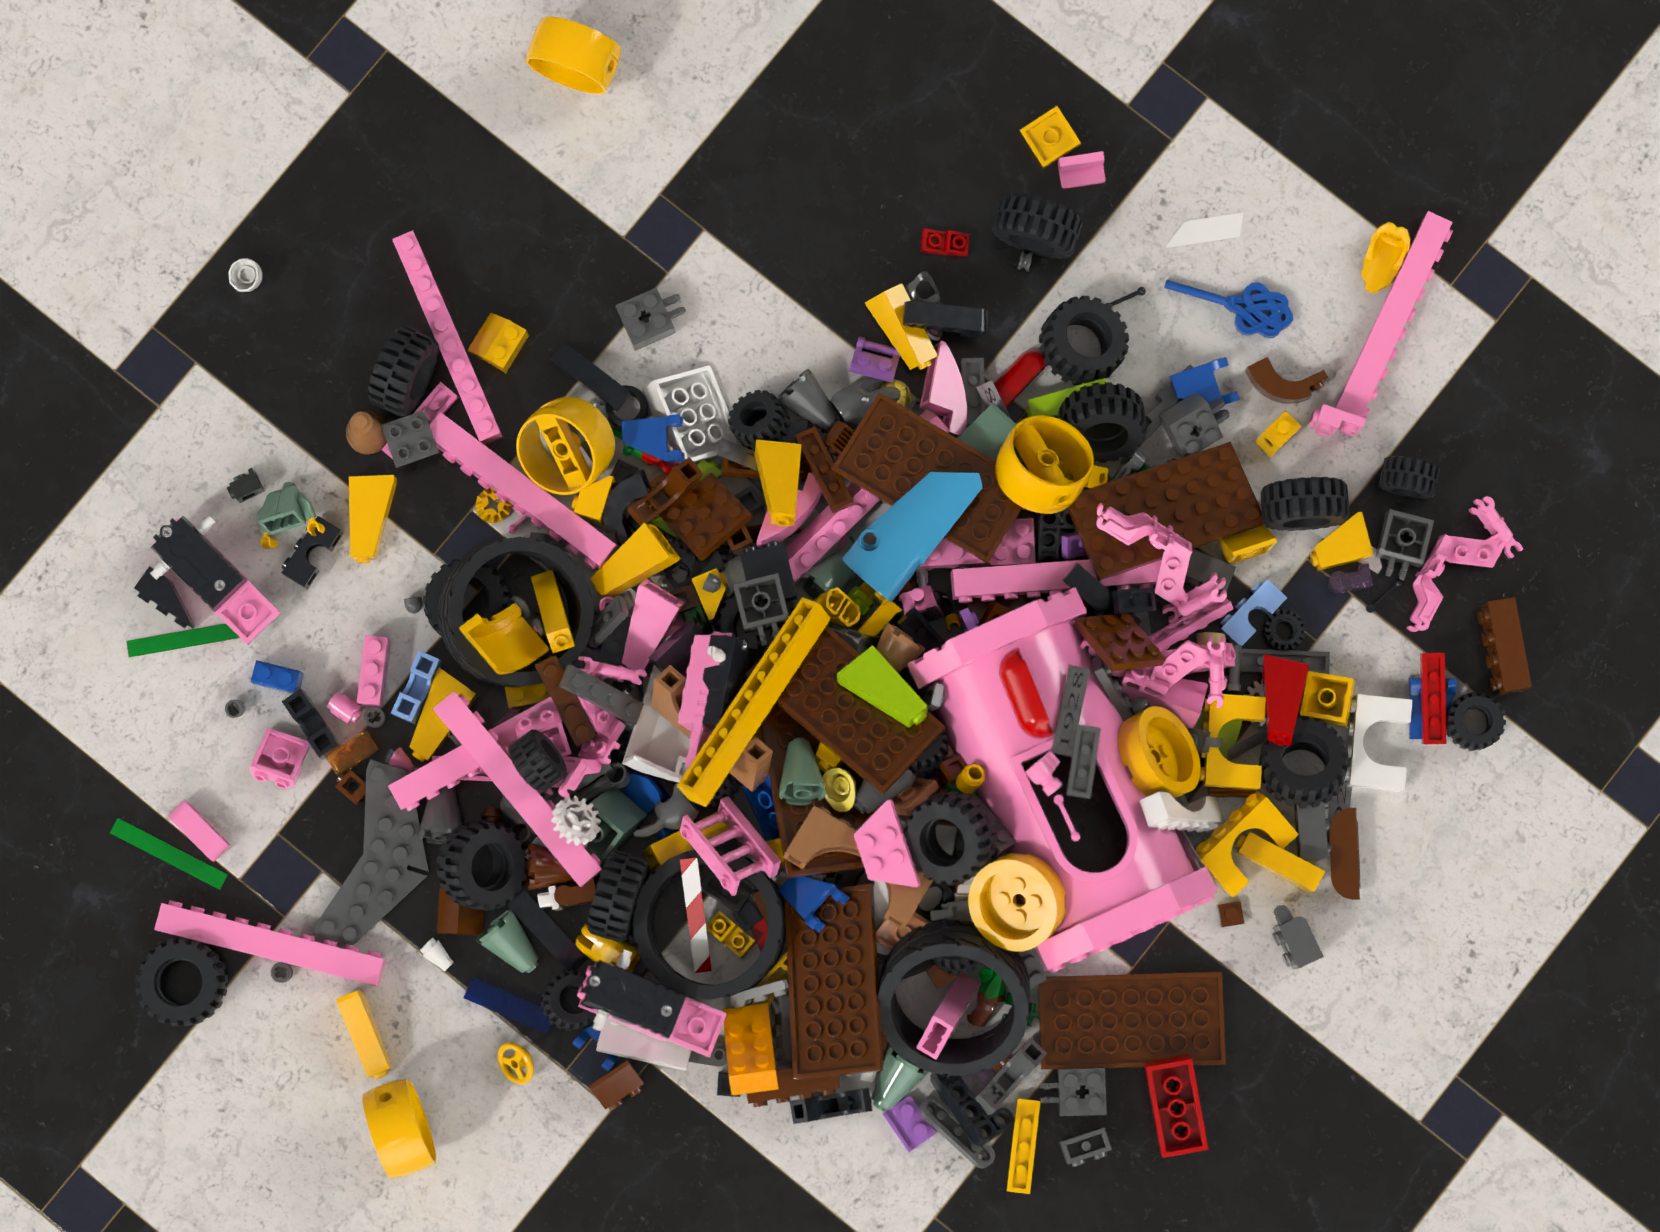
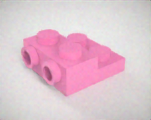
(1330, 419)
(548, 724)
(279, 758)

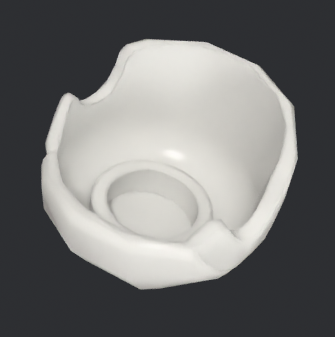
(245, 275)

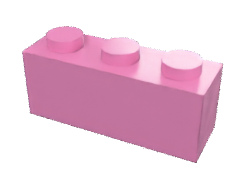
(373, 671)

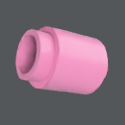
(344, 708)

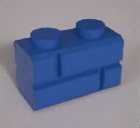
(276, 677)

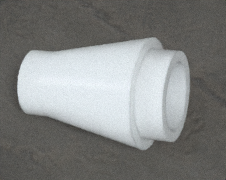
(436, 954)

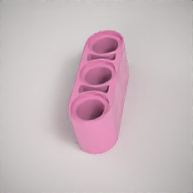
(198, 830)

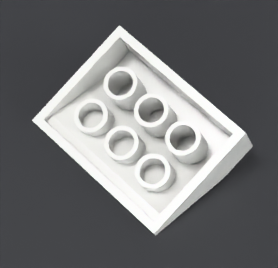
(703, 410)

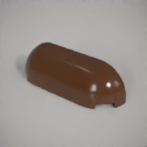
(1345, 854)

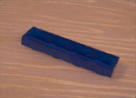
(507, 1005)

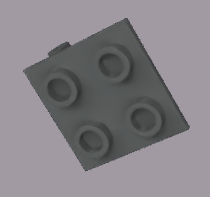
(410, 438)

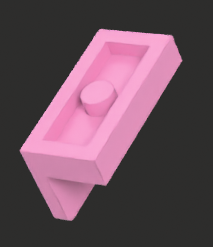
(1081, 170)

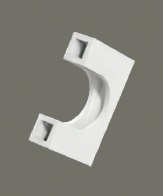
(1362, 770)

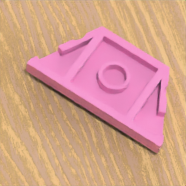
(886, 849)

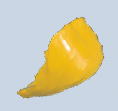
(1384, 256)

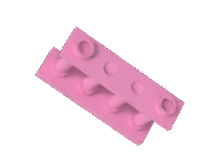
(740, 829)

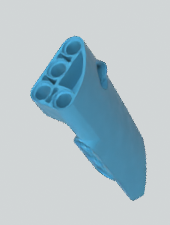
(911, 530)

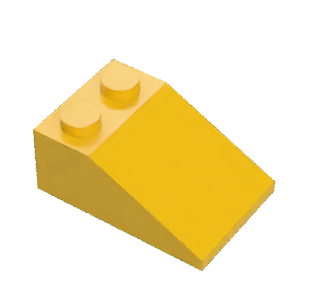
(1246, 544)

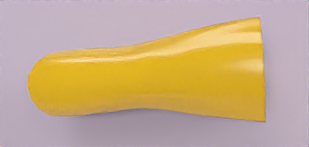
(839, 607)
(604, 949)

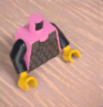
(929, 603)

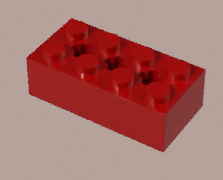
(1188, 1113)

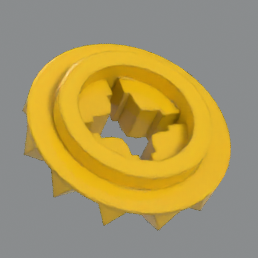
(491, 515)

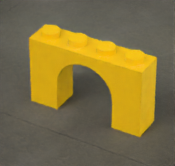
(1217, 769)
(1216, 850)

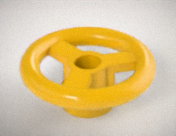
(518, 1061)

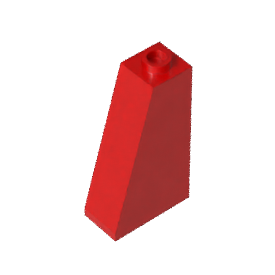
(1283, 690)

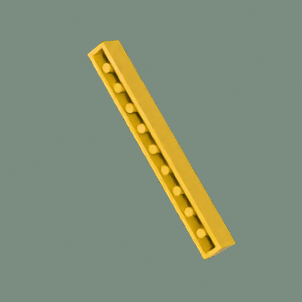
(753, 702)

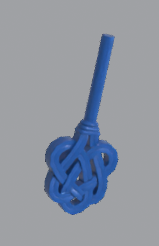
(1243, 314)

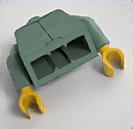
(284, 511)

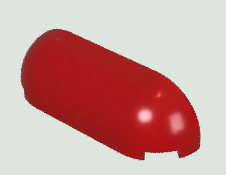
(1019, 375)
(1024, 695)

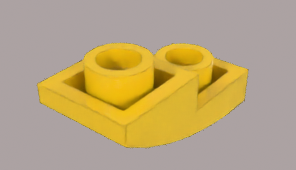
(730, 935)

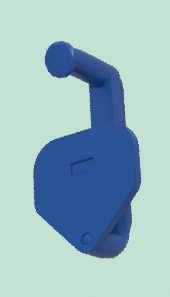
(645, 793)

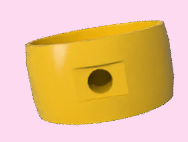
(573, 55)
(1040, 444)
(571, 471)
(399, 1128)

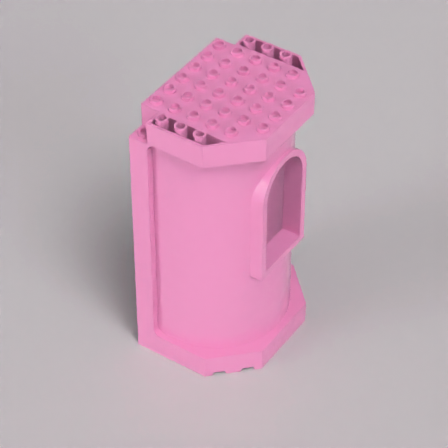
(1157, 871)

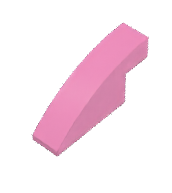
(945, 391)
(805, 505)

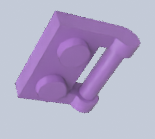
(874, 365)

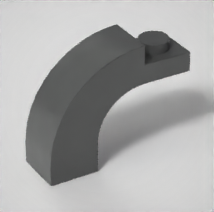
(1010, 1075)

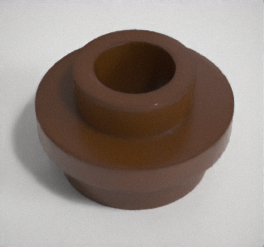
(492, 815)

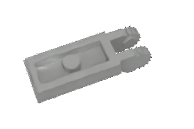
(759, 993)

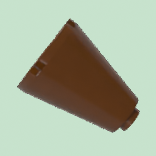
(544, 869)

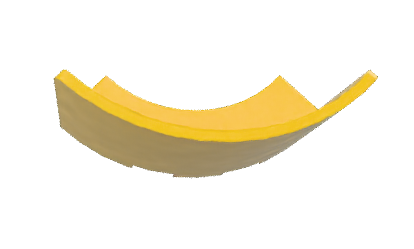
(505, 641)

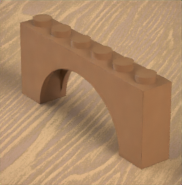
(667, 697)
(826, 834)

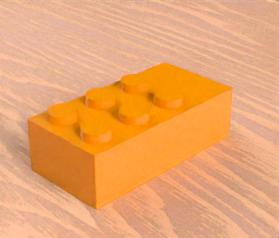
(750, 1049)

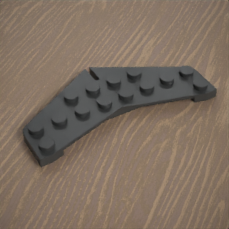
(381, 873)

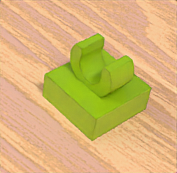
(860, 599)

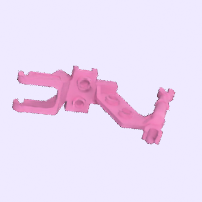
(1460, 551)
(1173, 563)
(1176, 666)
(595, 751)

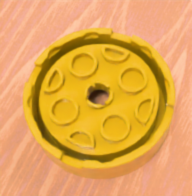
(1159, 752)
(995, 906)

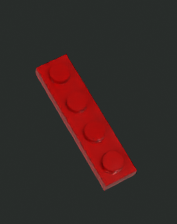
(1433, 698)

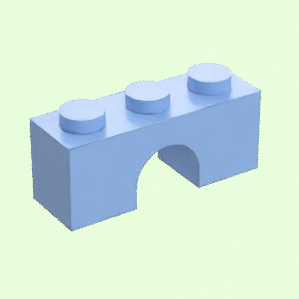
(1264, 598)
(412, 699)

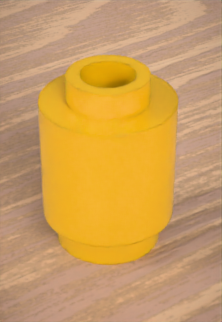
(970, 778)

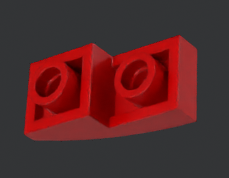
(945, 243)

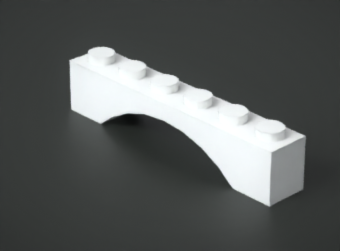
(1165, 812)

